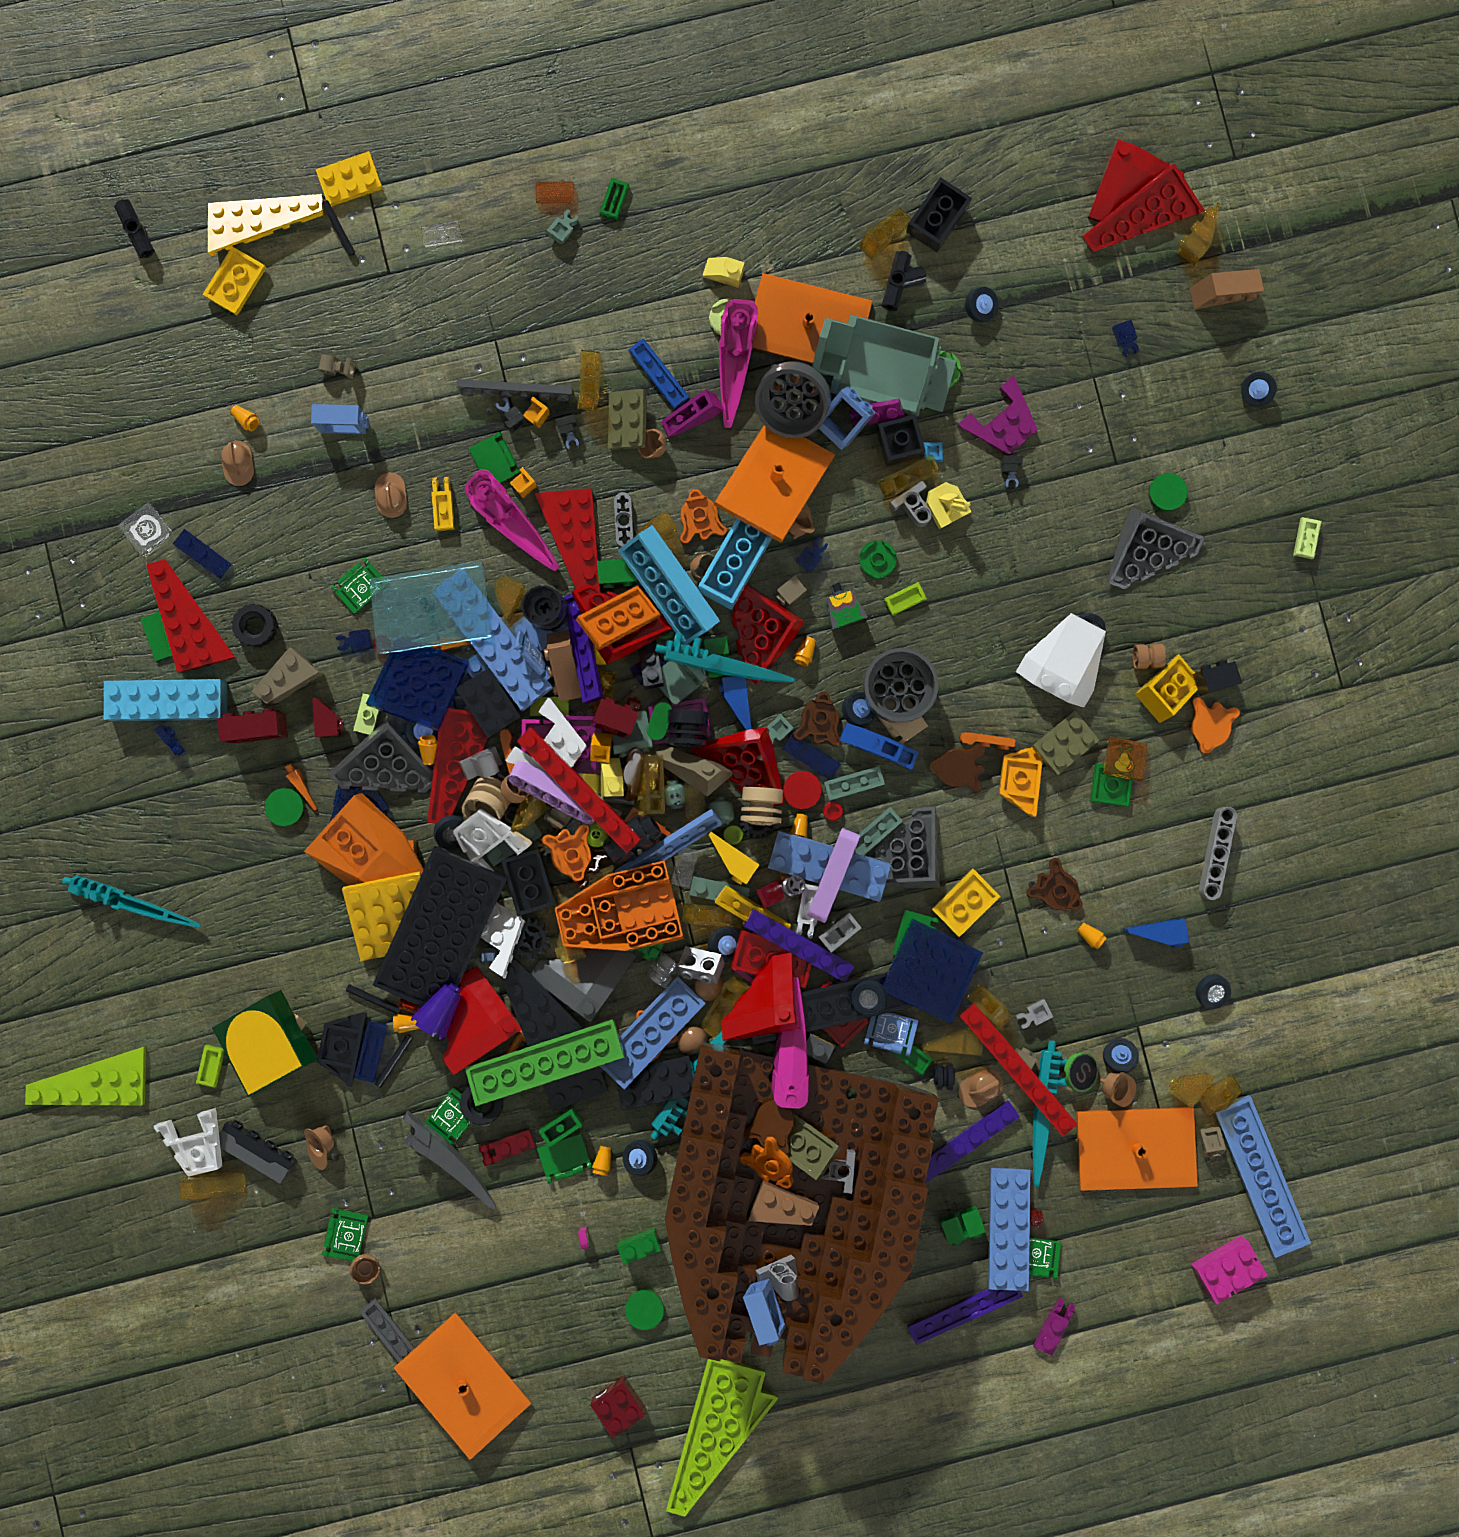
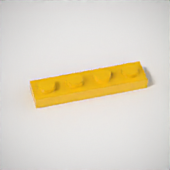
(742, 906)

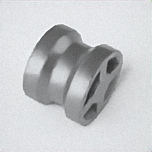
(797, 888)

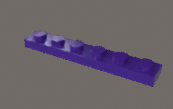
(584, 656)
(799, 945)
(971, 1138)
(960, 1313)

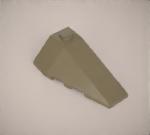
(695, 770)

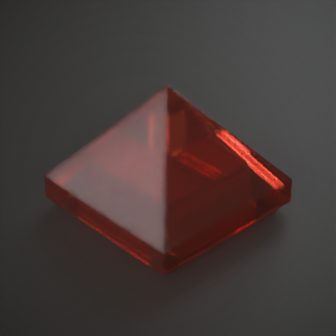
(407, 1005)

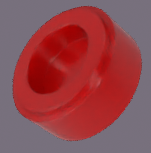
(832, 811)

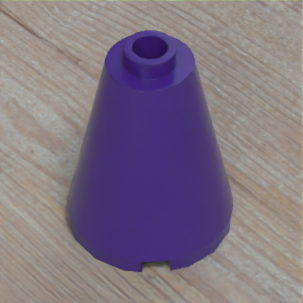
(438, 1011)

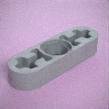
(628, 506)

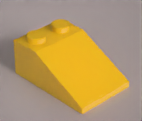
(1168, 689)
(736, 862)

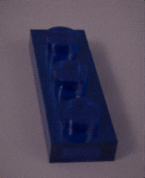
(202, 553)
(812, 757)
(371, 1051)

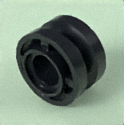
(944, 1076)

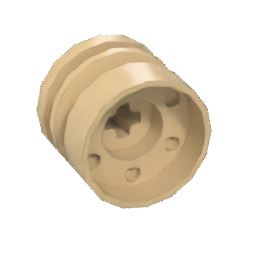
(487, 796)
(761, 805)

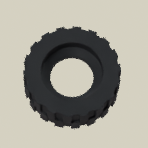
(240, 619)
(475, 1117)

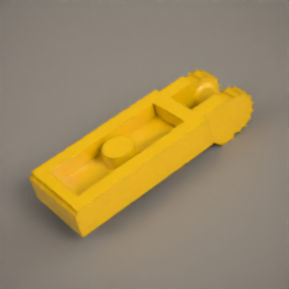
(442, 506)

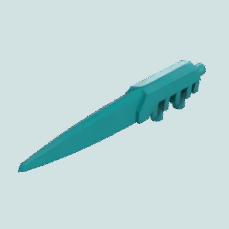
(699, 659)
(118, 899)
(1048, 1074)
(673, 1109)

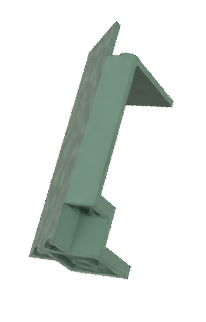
(884, 363)

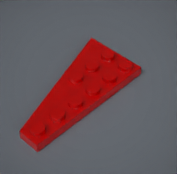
(1155, 205)
(573, 528)
(188, 630)
(457, 740)

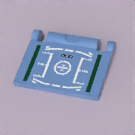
(532, 655)
(892, 1032)

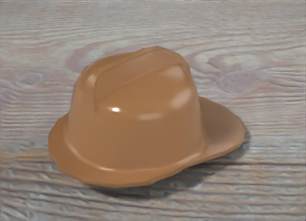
(237, 463)
(390, 495)
(802, 524)
(980, 1088)
(1119, 1088)
(319, 1144)

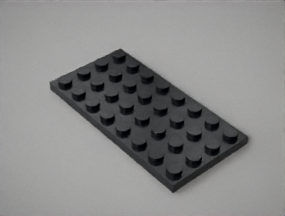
(439, 927)

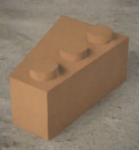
(1226, 288)
(562, 666)
(782, 1206)

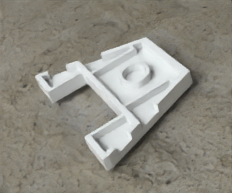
(561, 738)
(484, 832)
(503, 933)
(195, 1152)

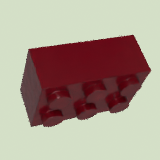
(614, 718)
(252, 726)

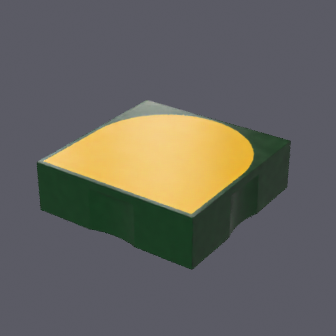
(264, 1043)

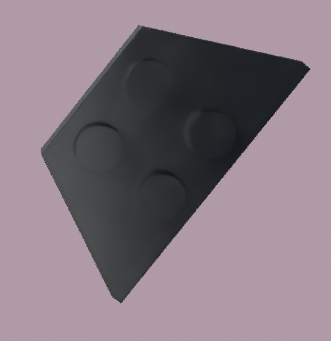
(342, 1046)

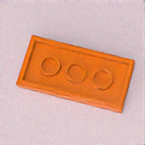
(618, 617)

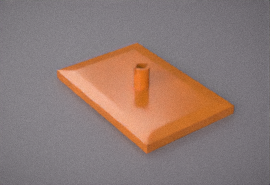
(784, 314)
(774, 482)
(1111, 1142)
(457, 1358)

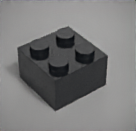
(900, 440)

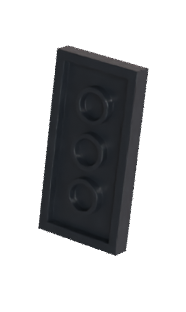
(659, 1083)

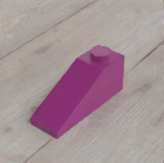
(693, 413)

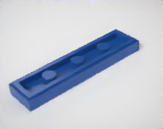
(659, 374)

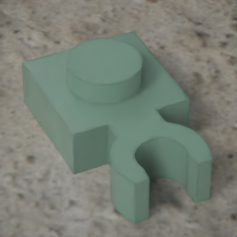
(562, 229)
(779, 728)

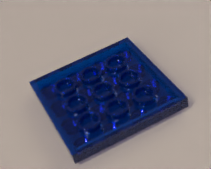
(418, 685)
(931, 971)

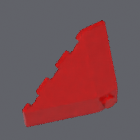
(1124, 175)
(588, 598)
(763, 628)
(748, 756)
(767, 1005)
(478, 1022)

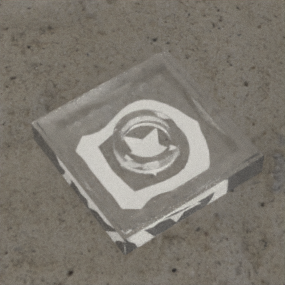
(145, 529)

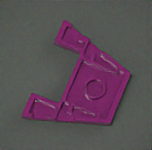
(1010, 427)

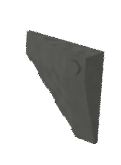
(1148, 546)
(383, 762)
(913, 852)
(584, 982)

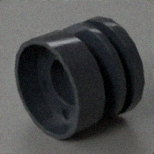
(541, 598)
(687, 728)

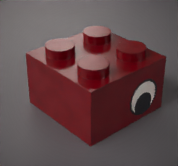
(618, 1406)

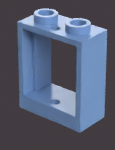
(339, 419)
(833, 431)
(764, 1312)

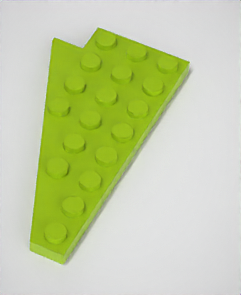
(722, 1419)

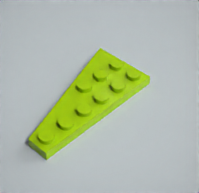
(105, 1082)

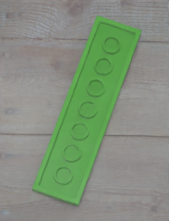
(545, 1062)

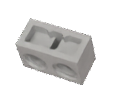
(839, 932)
(703, 961)

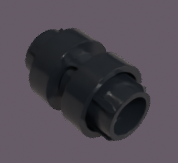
(645, 828)

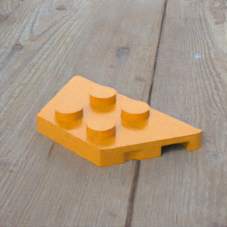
(1021, 780)

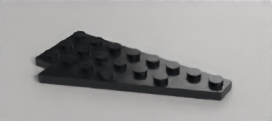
(546, 1019)

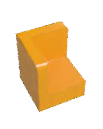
(536, 413)
(523, 483)
(601, 747)

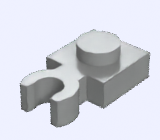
(1037, 1013)

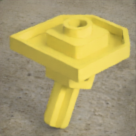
(947, 504)

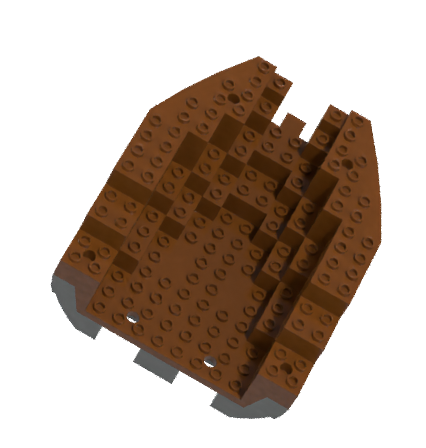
(858, 1241)

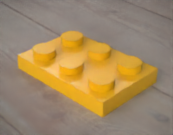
(349, 179)
(234, 281)
(965, 902)

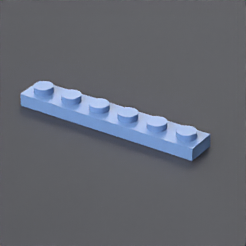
(676, 841)

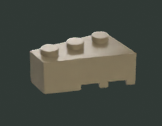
(286, 677)

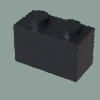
(1217, 678)

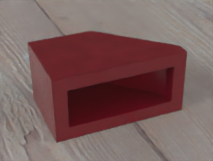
(326, 721)
(770, 893)

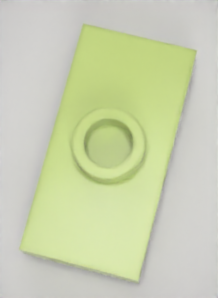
(1307, 538)
(366, 717)

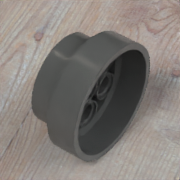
(780, 416)
(921, 671)

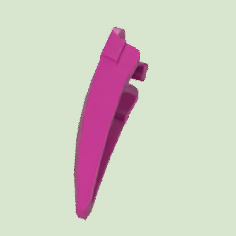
(735, 348)
(503, 513)
(791, 1073)

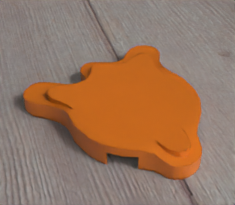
(700, 518)
(1211, 725)
(570, 852)
(770, 1163)

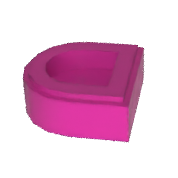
(584, 1238)

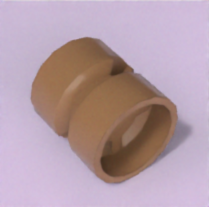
(1149, 656)

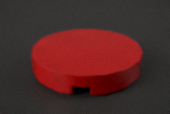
(802, 790)

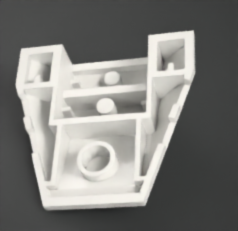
(1066, 660)

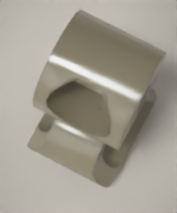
(331, 365)

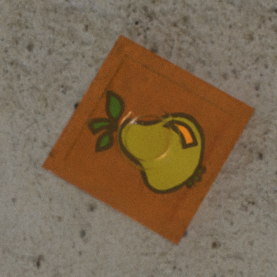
(1125, 759)

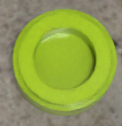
(733, 835)

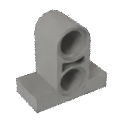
(913, 510)
(481, 764)
(833, 1174)
(782, 1276)

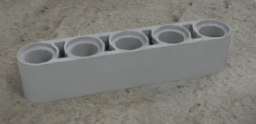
(1210, 860)

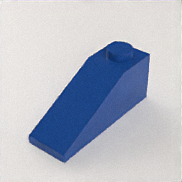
(736, 697)
(1166, 932)

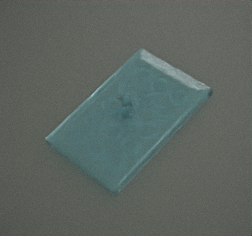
(430, 607)

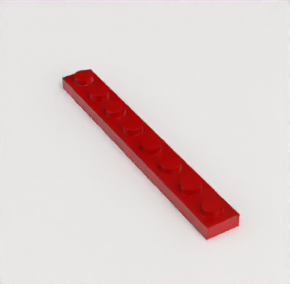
(579, 790)
(1018, 1070)

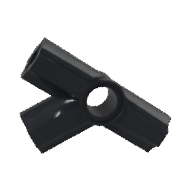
(907, 277)

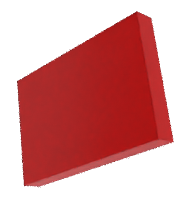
(844, 1032)

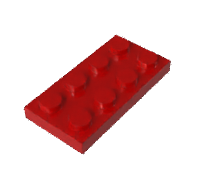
(755, 951)

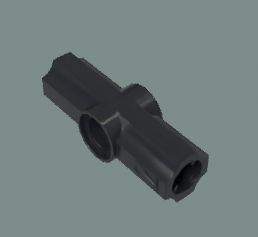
(130, 220)

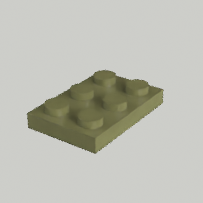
(627, 419)
(1065, 743)
(811, 1149)

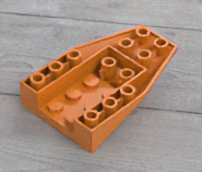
(363, 845)
(622, 911)

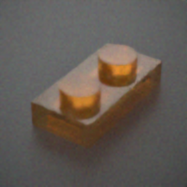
(555, 192)

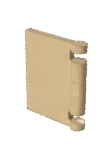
(905, 730)

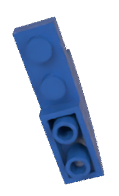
(879, 745)

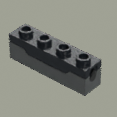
(256, 1151)

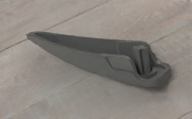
(437, 1149)

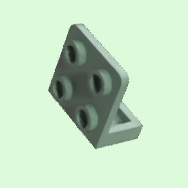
(680, 681)
(638, 737)

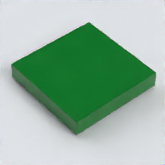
(1110, 789)

